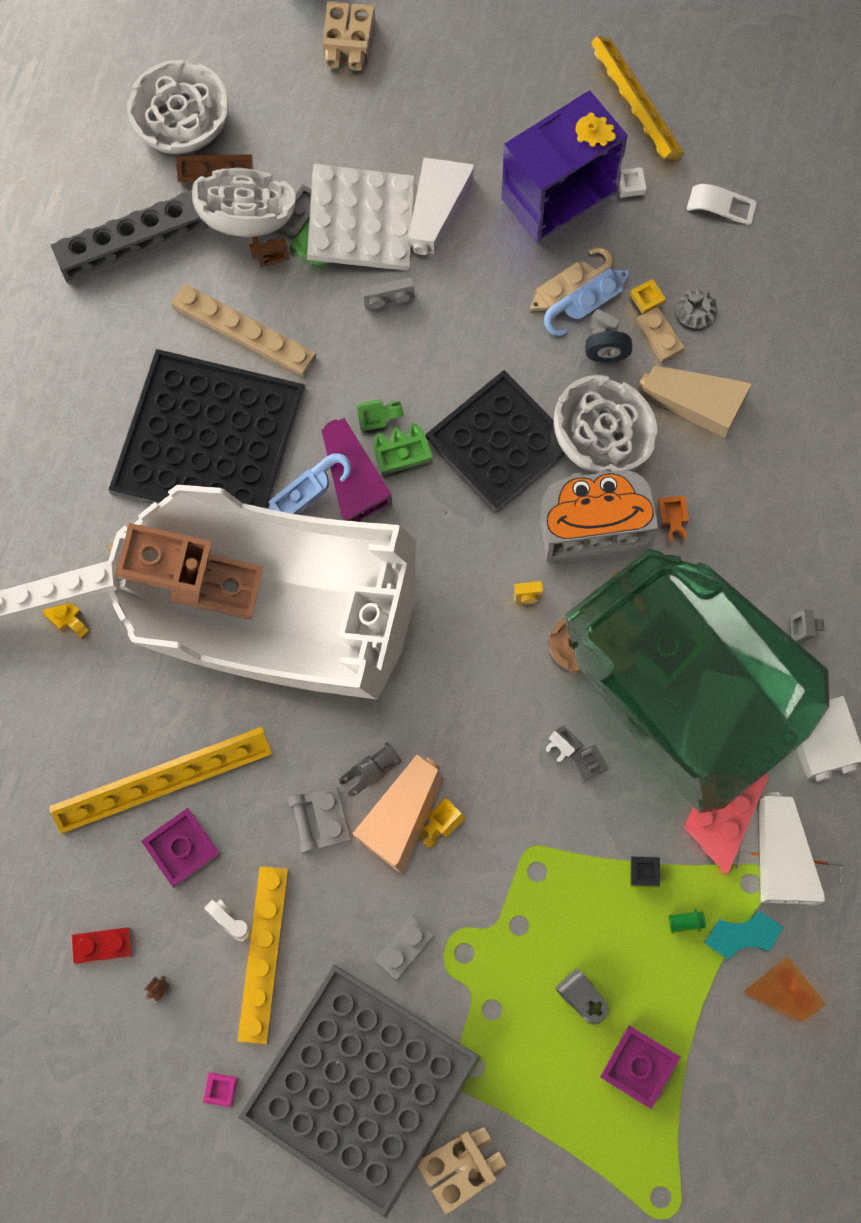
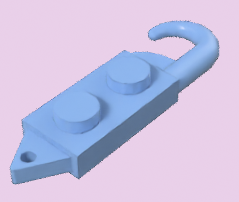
(586, 298)
(308, 486)

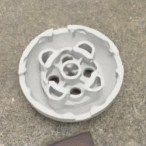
(170, 86)
(243, 202)
(596, 410)

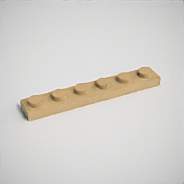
(243, 330)

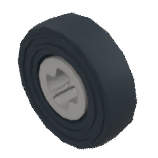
(608, 346)

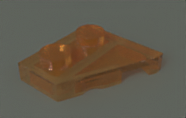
(787, 991)

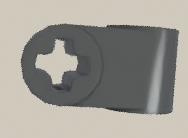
(580, 992)

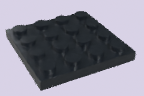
(498, 440)

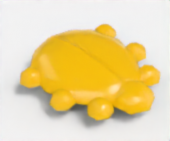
(594, 130)

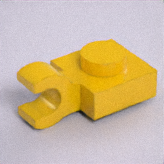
(66, 616)

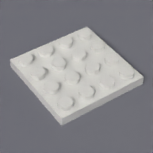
(360, 217)

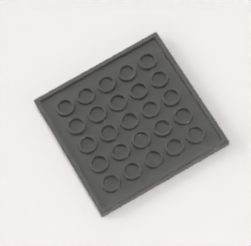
(360, 1090)

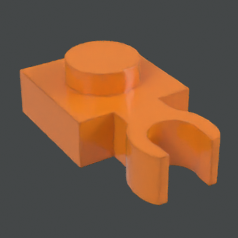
(674, 514)

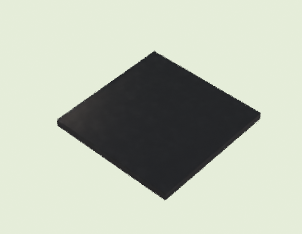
(207, 430)

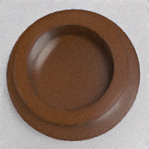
(156, 988)

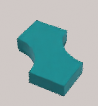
(757, 932)

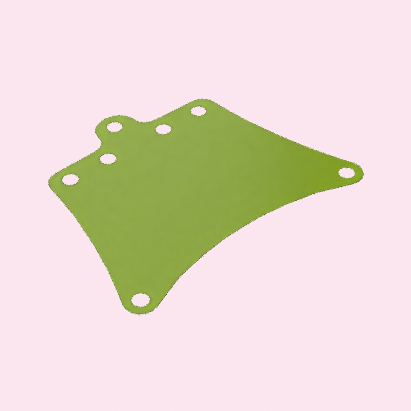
(544, 1055)

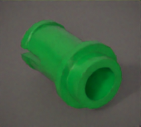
(687, 921)

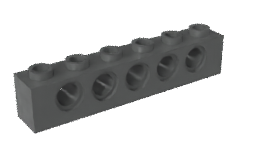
(124, 247)

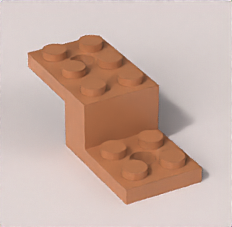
(189, 571)

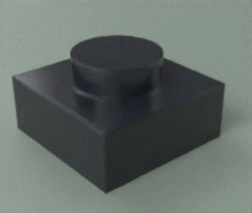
(644, 871)

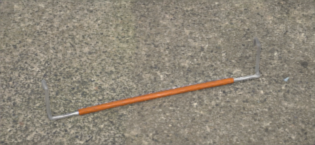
(815, 861)

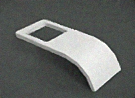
(718, 201)

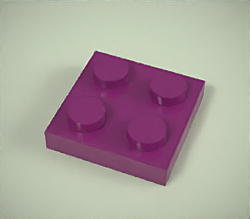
(180, 847)
(639, 1067)

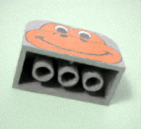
(597, 514)

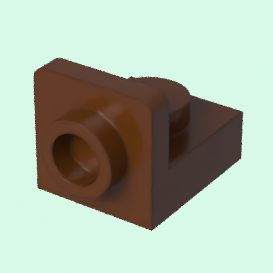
(269, 252)

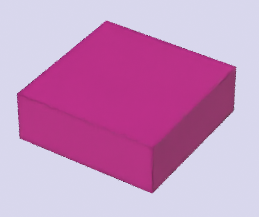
(220, 1090)

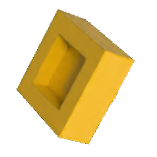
(647, 296)
(528, 592)

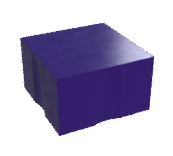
(554, 176)

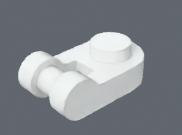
(220, 913)

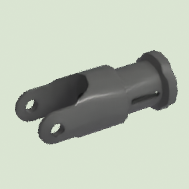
(370, 768)

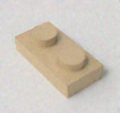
(659, 335)

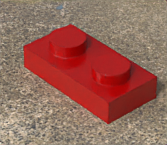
(102, 945)

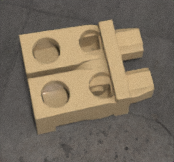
(346, 43)
(471, 1169)

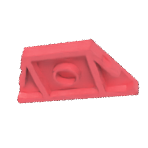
(723, 829)

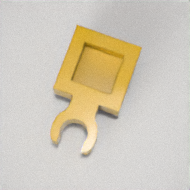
(443, 821)

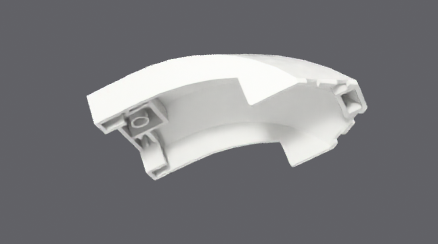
(325, 607)

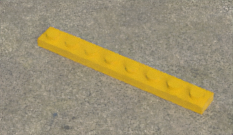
(160, 780)

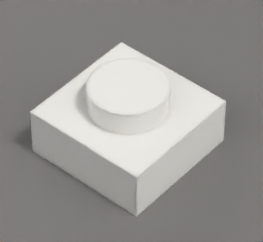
(632, 182)

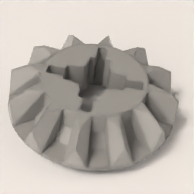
(699, 318)

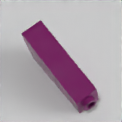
(364, 489)

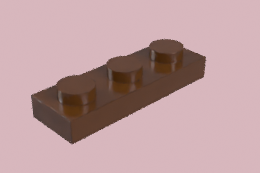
(194, 166)

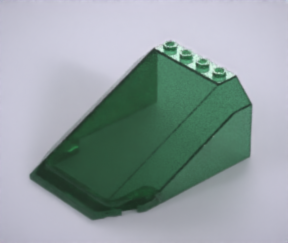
(697, 675)

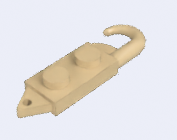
(569, 280)

